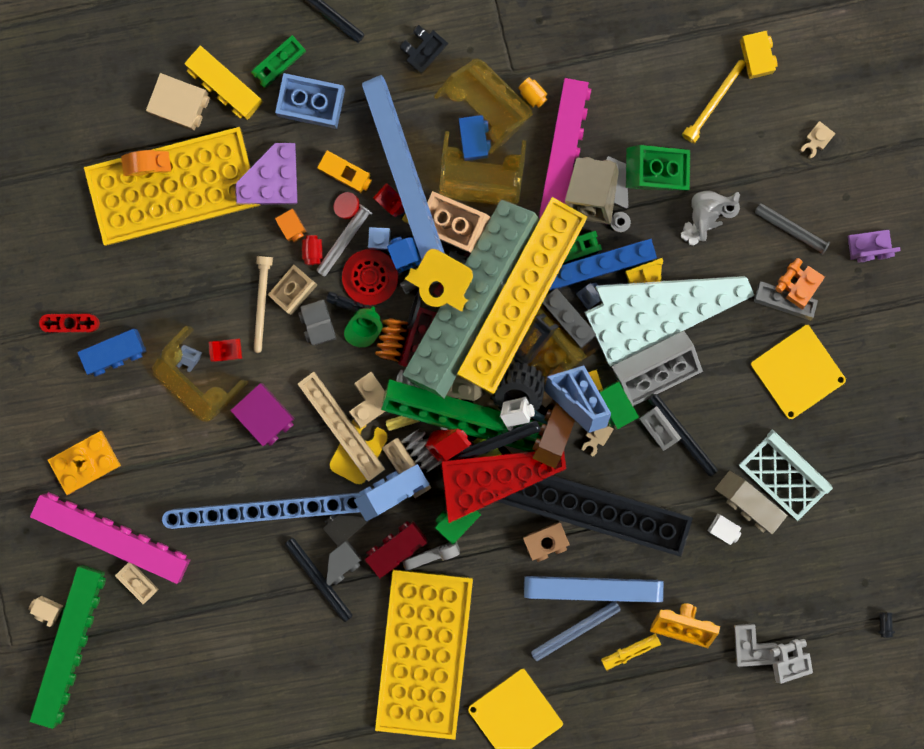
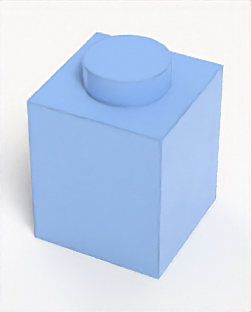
(379, 238)

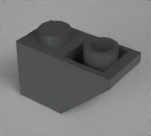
(340, 561)

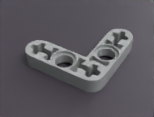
(444, 552)

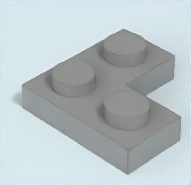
(747, 651)

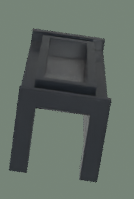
(534, 340)

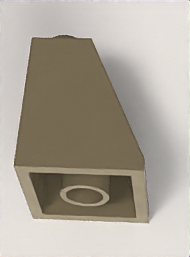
(593, 189)

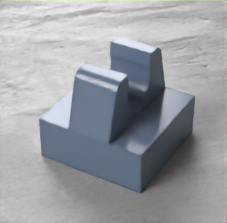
(589, 295)
(189, 358)

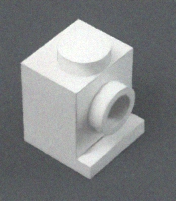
(516, 412)

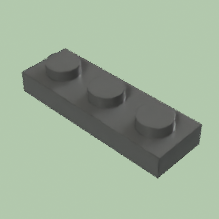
(769, 297)

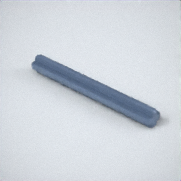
(575, 631)

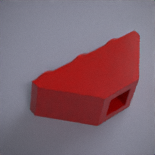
(447, 443)

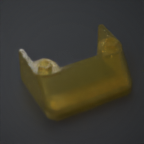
(490, 98)
(478, 180)
(202, 405)

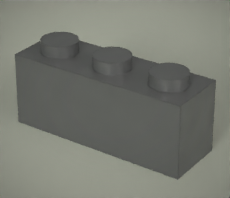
(568, 318)

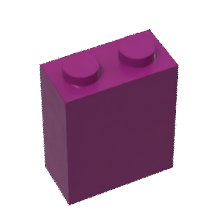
(263, 415)

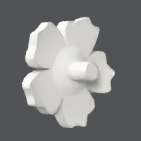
(690, 233)

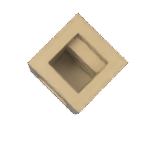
(45, 610)

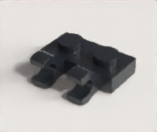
(427, 51)

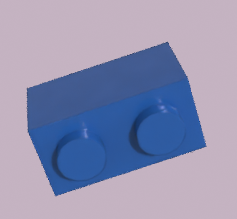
(474, 138)

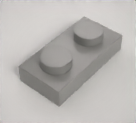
(660, 428)

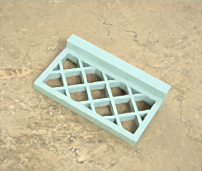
(798, 463)

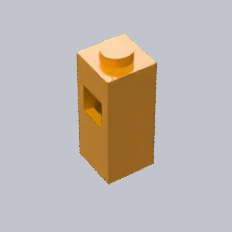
(344, 172)

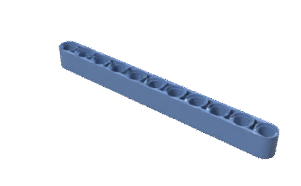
(402, 166)
(263, 513)

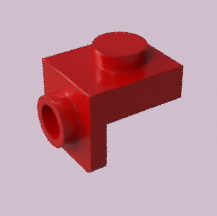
(389, 200)
(225, 350)

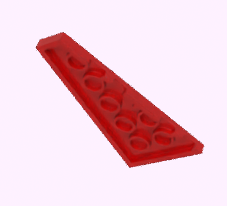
(484, 480)

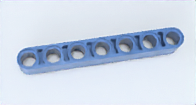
(593, 589)

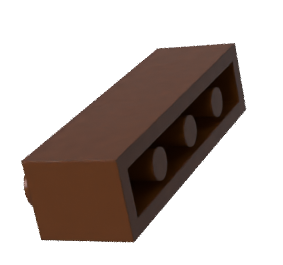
(553, 435)

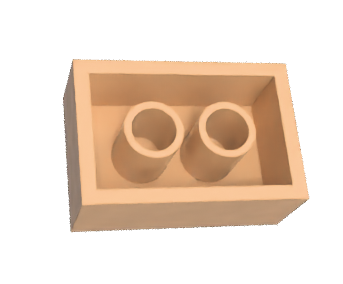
(457, 222)

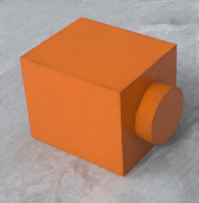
(291, 225)

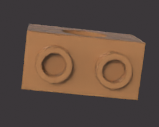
(553, 531)

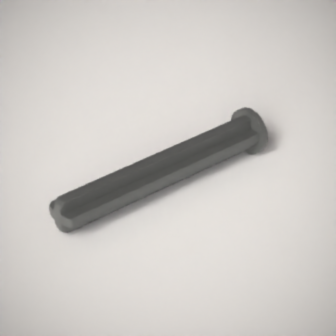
(792, 228)

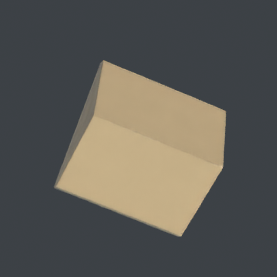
(292, 290)

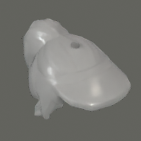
(707, 208)

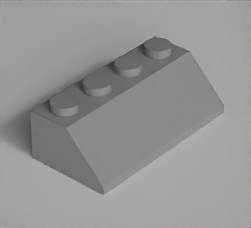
(658, 368)

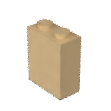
(178, 102)

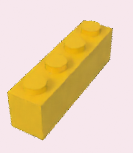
(223, 82)

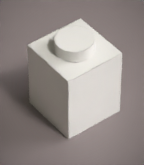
(725, 529)

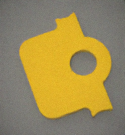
(446, 270)

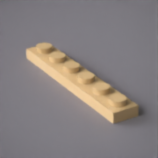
(341, 426)

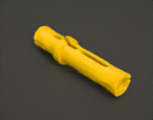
(629, 652)

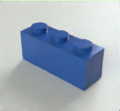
(112, 352)

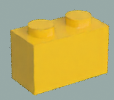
(758, 54)

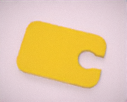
(344, 465)

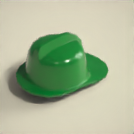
(363, 327)

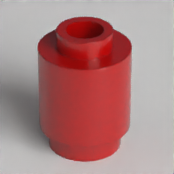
(312, 250)

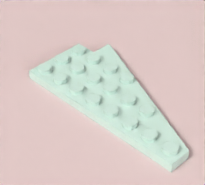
(650, 312)

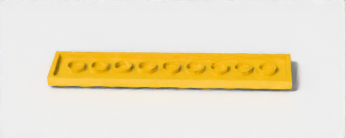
(522, 296)

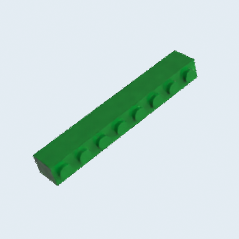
(449, 413)
(67, 647)

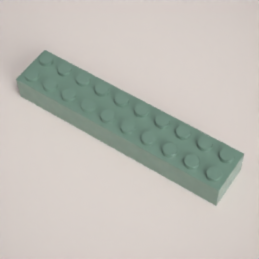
(454, 331)

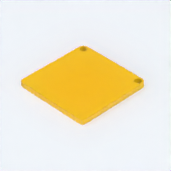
(798, 372)
(515, 714)

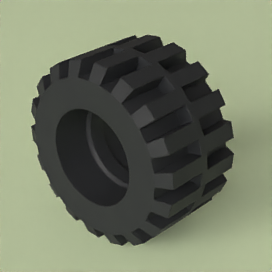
(520, 382)

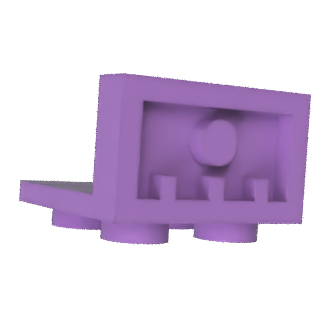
(868, 245)

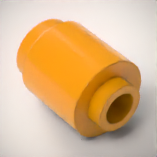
(533, 92)

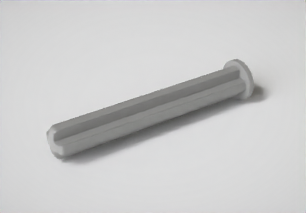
(343, 240)

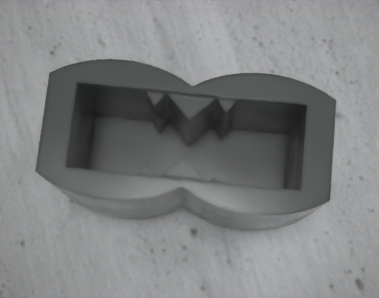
(317, 323)

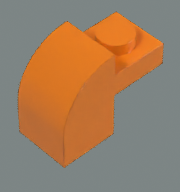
(145, 162)

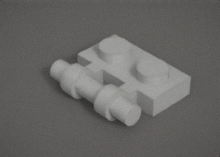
(792, 667)

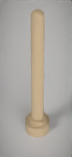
(263, 264)

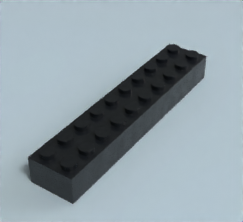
(605, 513)

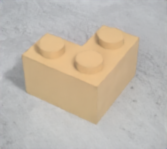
(373, 396)

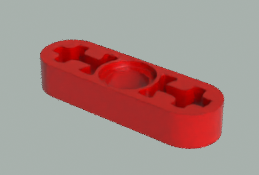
(54, 328)

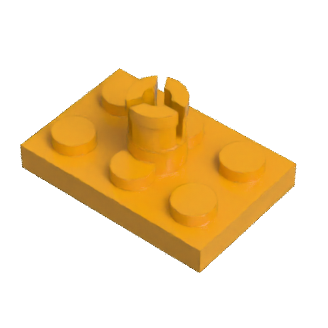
(84, 462)
(685, 627)

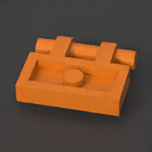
(804, 288)

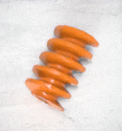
(391, 339)

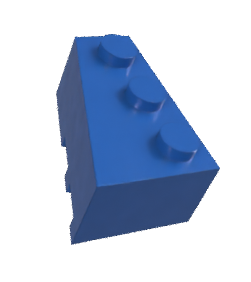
(404, 253)

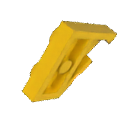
(645, 273)

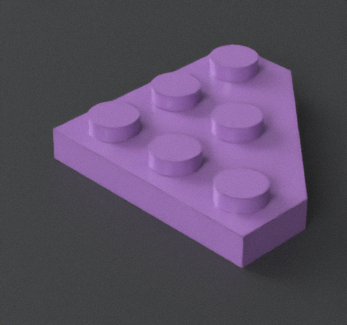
(270, 178)

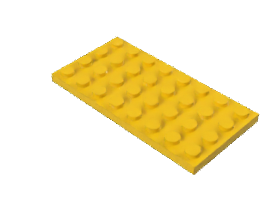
(193, 191)
(424, 654)

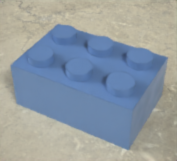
(310, 101)

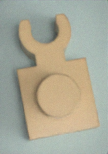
(818, 138)
(599, 436)

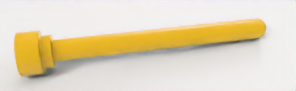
(692, 133)

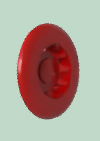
(369, 277)

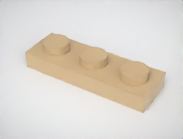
(401, 459)

